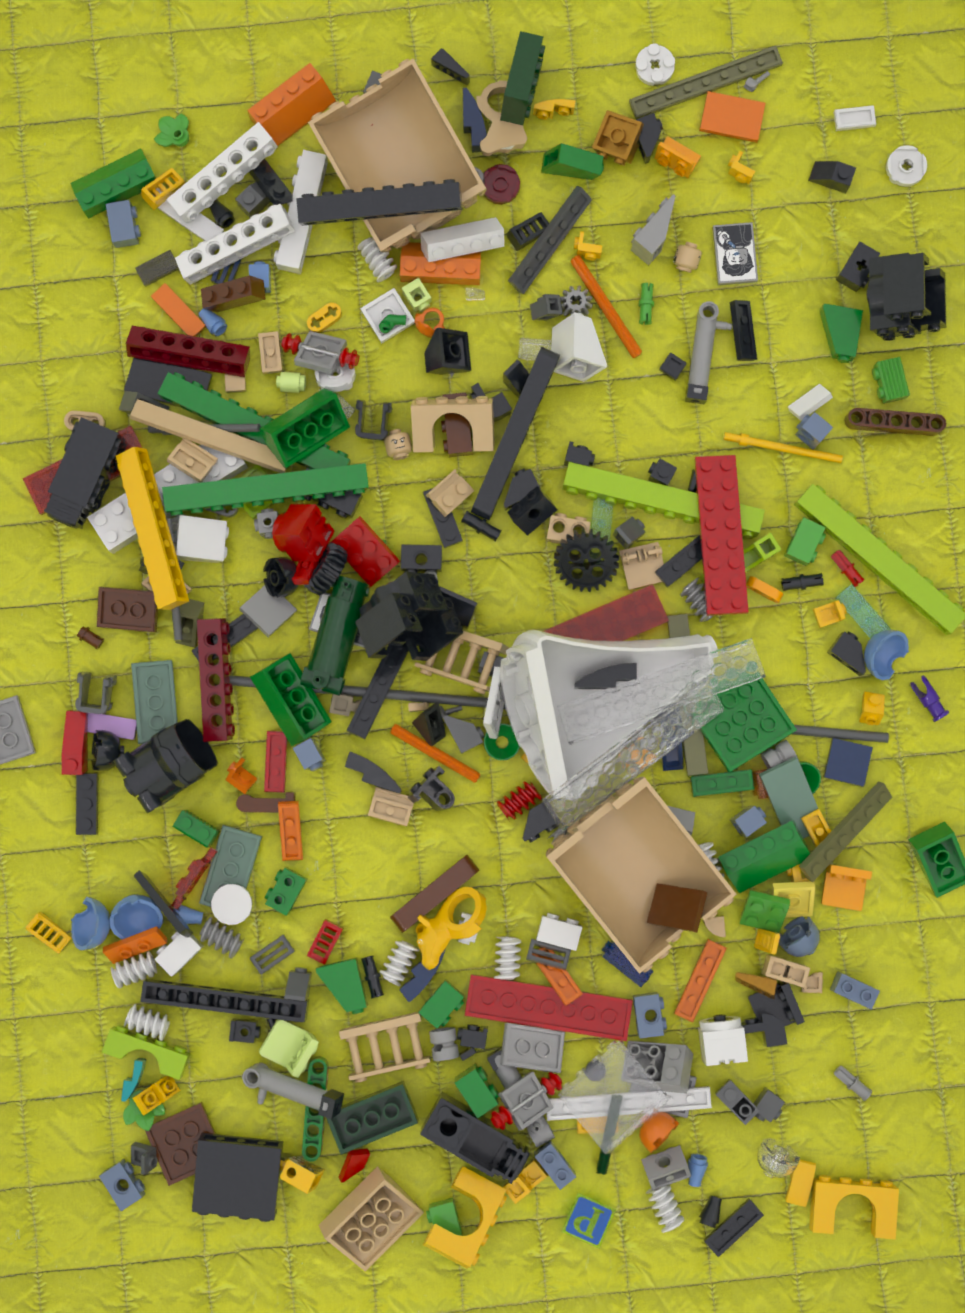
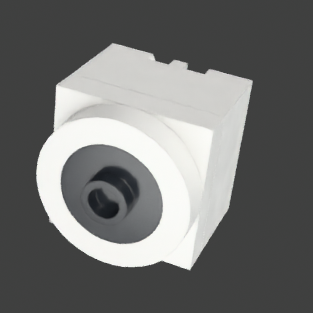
(722, 1040)

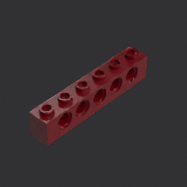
(188, 351)
(209, 689)

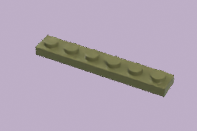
(845, 831)

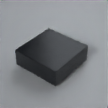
(672, 366)

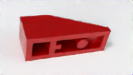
(75, 744)

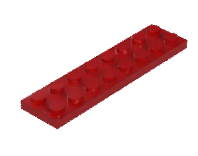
(721, 535)
(542, 1008)

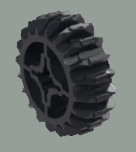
(328, 569)

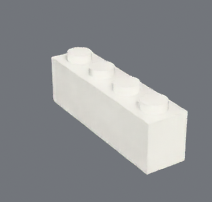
(462, 239)

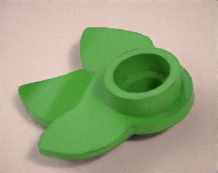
(171, 129)
(133, 1114)

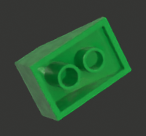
(940, 858)

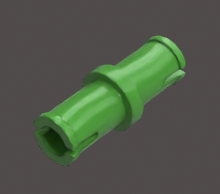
(646, 303)

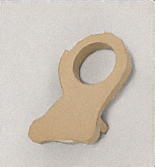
(501, 135)

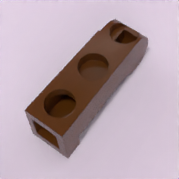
(247, 803)

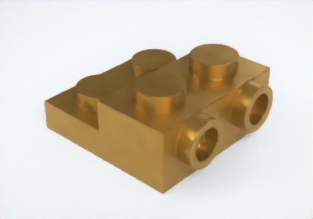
(618, 138)

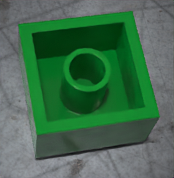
(476, 1090)

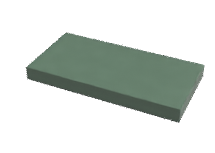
(153, 697)
(789, 793)
(232, 862)

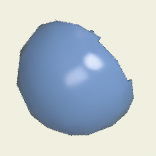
(883, 650)
(134, 916)
(91, 926)

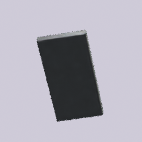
(148, 376)

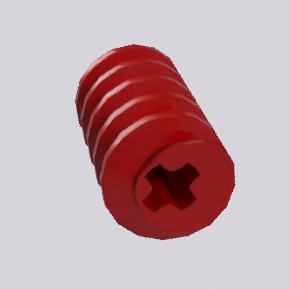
(519, 800)

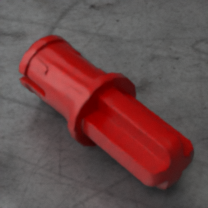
(847, 568)

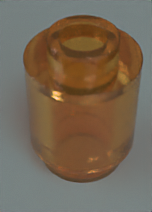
(759, 787)

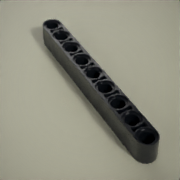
(515, 433)

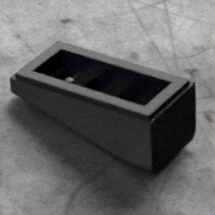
(446, 64)
(517, 236)

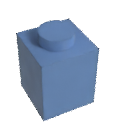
(262, 271)

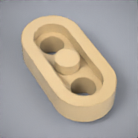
(91, 416)

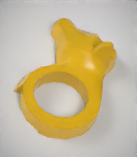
(436, 932)

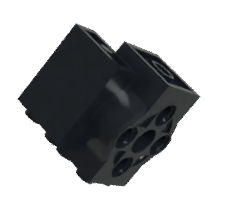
(905, 296)
(409, 613)

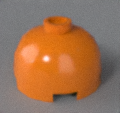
(657, 1130)

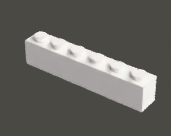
(307, 181)

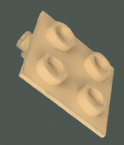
(641, 563)

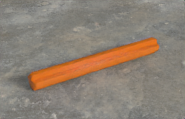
(435, 753)

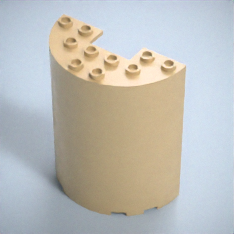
(404, 146)
(620, 856)

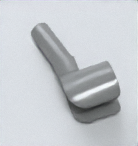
(751, 84)

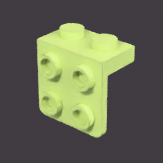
(289, 1046)

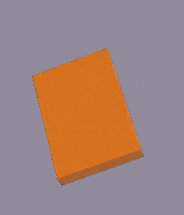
(732, 116)

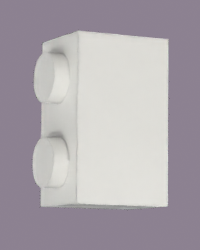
(559, 932)
(177, 953)

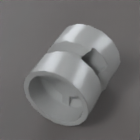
(781, 753)
(444, 1044)

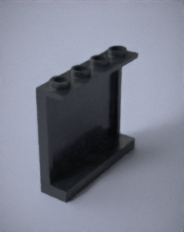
(237, 1177)

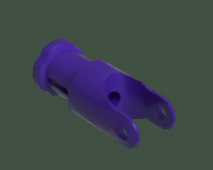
(930, 700)

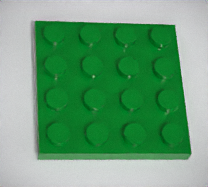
(748, 725)

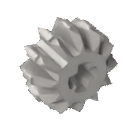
(574, 295)

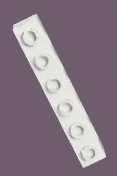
(223, 163)
(245, 245)

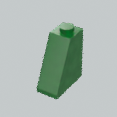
(572, 162)
(841, 330)
(345, 984)

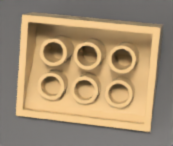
(370, 1219)

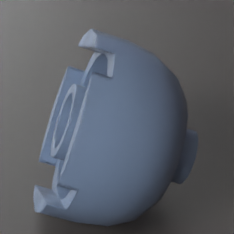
(800, 938)

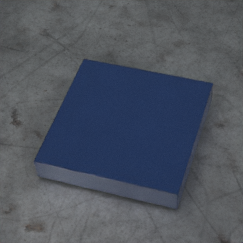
(848, 762)

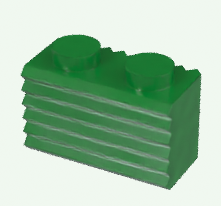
(196, 828)

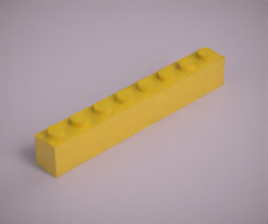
(152, 528)

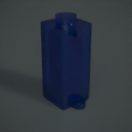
(616, 957)

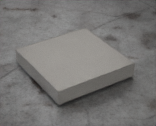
(267, 611)

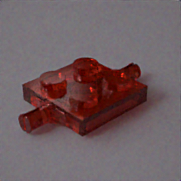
(188, 882)

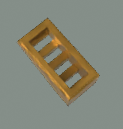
(760, 984)

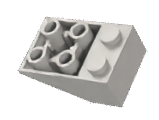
(650, 240)
(665, 1063)

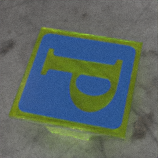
(588, 1220)

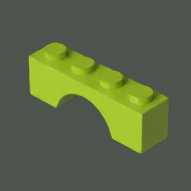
(758, 552)
(171, 1059)

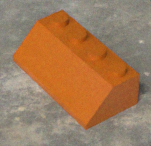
(292, 104)
(454, 270)

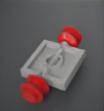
(320, 352)
(526, 1100)

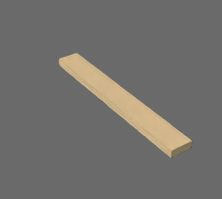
(205, 435)

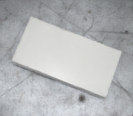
(854, 118)
(810, 402)

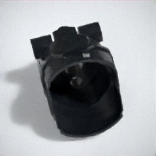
(166, 764)

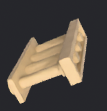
(476, 643)
(371, 1030)

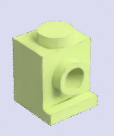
(415, 289)

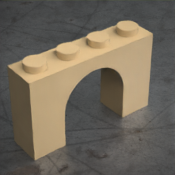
(476, 411)

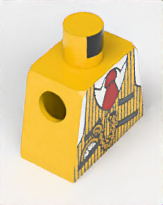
(306, 1175)

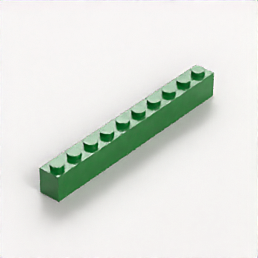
(220, 411)
(265, 488)

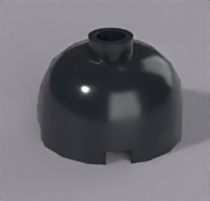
(279, 576)
(105, 750)

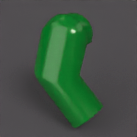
(390, 321)

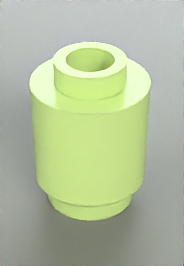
(291, 382)

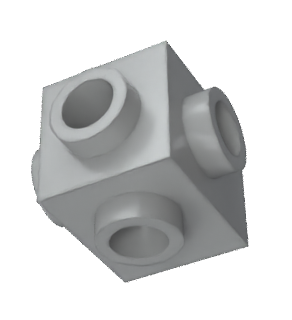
(264, 530)

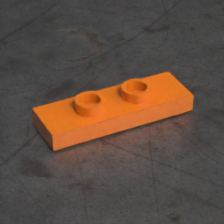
(135, 945)

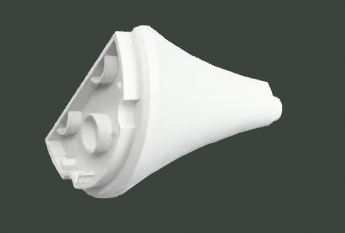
(542, 675)

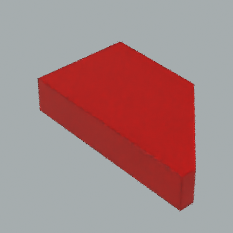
(354, 1163)

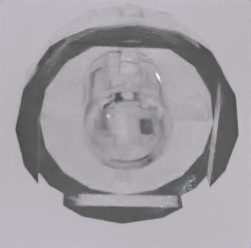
(777, 1160)

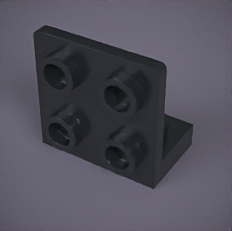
(782, 1007)

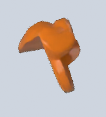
(424, 328)

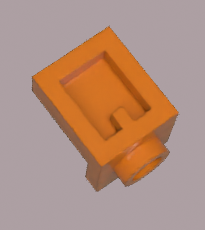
(240, 777)

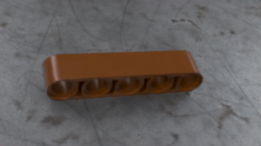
(903, 417)
(434, 893)

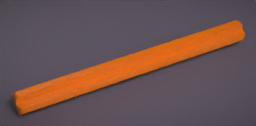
(606, 306)

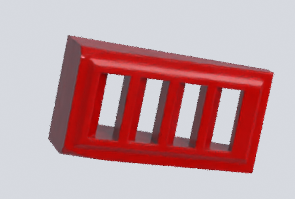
(332, 926)

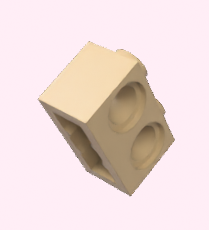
(568, 523)
(785, 970)

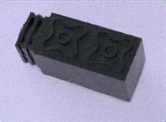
(84, 473)
(474, 1139)

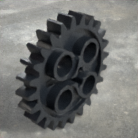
(584, 543)

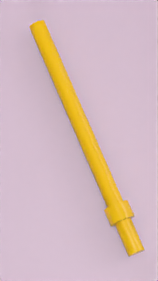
(744, 440)

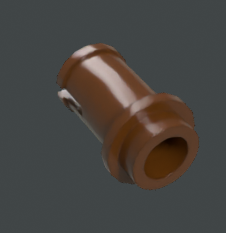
(90, 637)

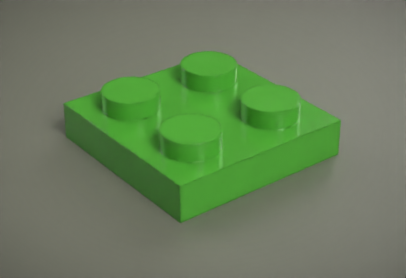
(764, 911)

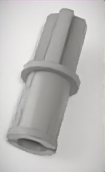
(852, 1082)

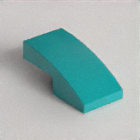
(131, 1084)

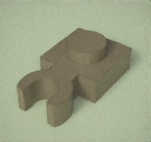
(343, 704)

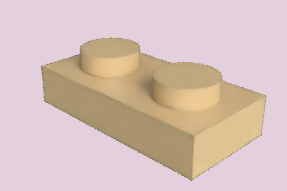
(270, 352)

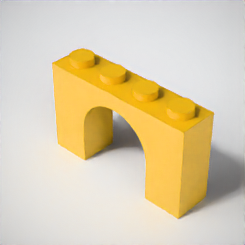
(828, 1193)
(488, 1198)

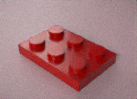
(366, 551)

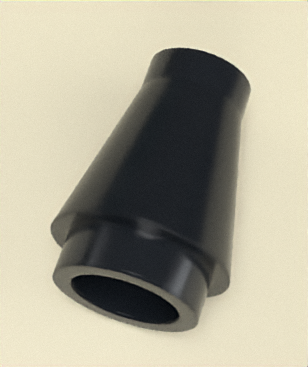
(221, 214)
(711, 1212)

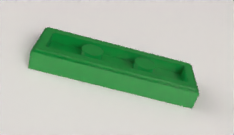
(722, 783)

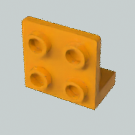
(677, 157)
(845, 887)

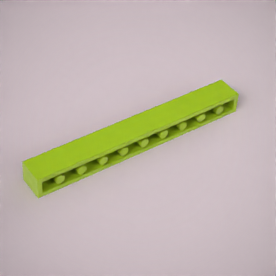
(648, 496)
(880, 559)

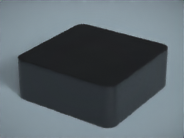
(467, 1053)

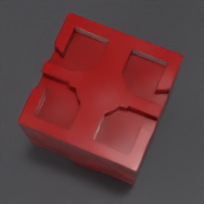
(302, 532)

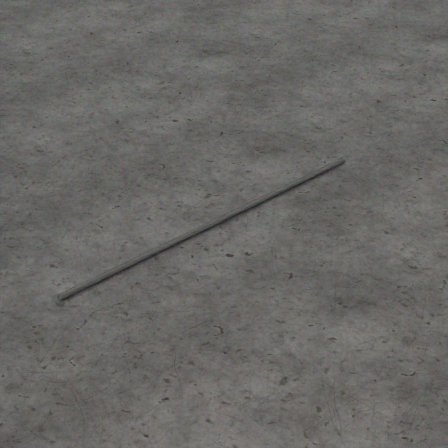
(482, 702)

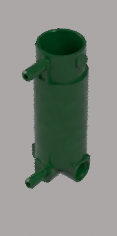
(335, 637)

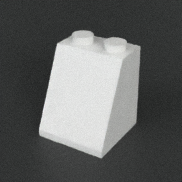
(578, 348)
(200, 539)

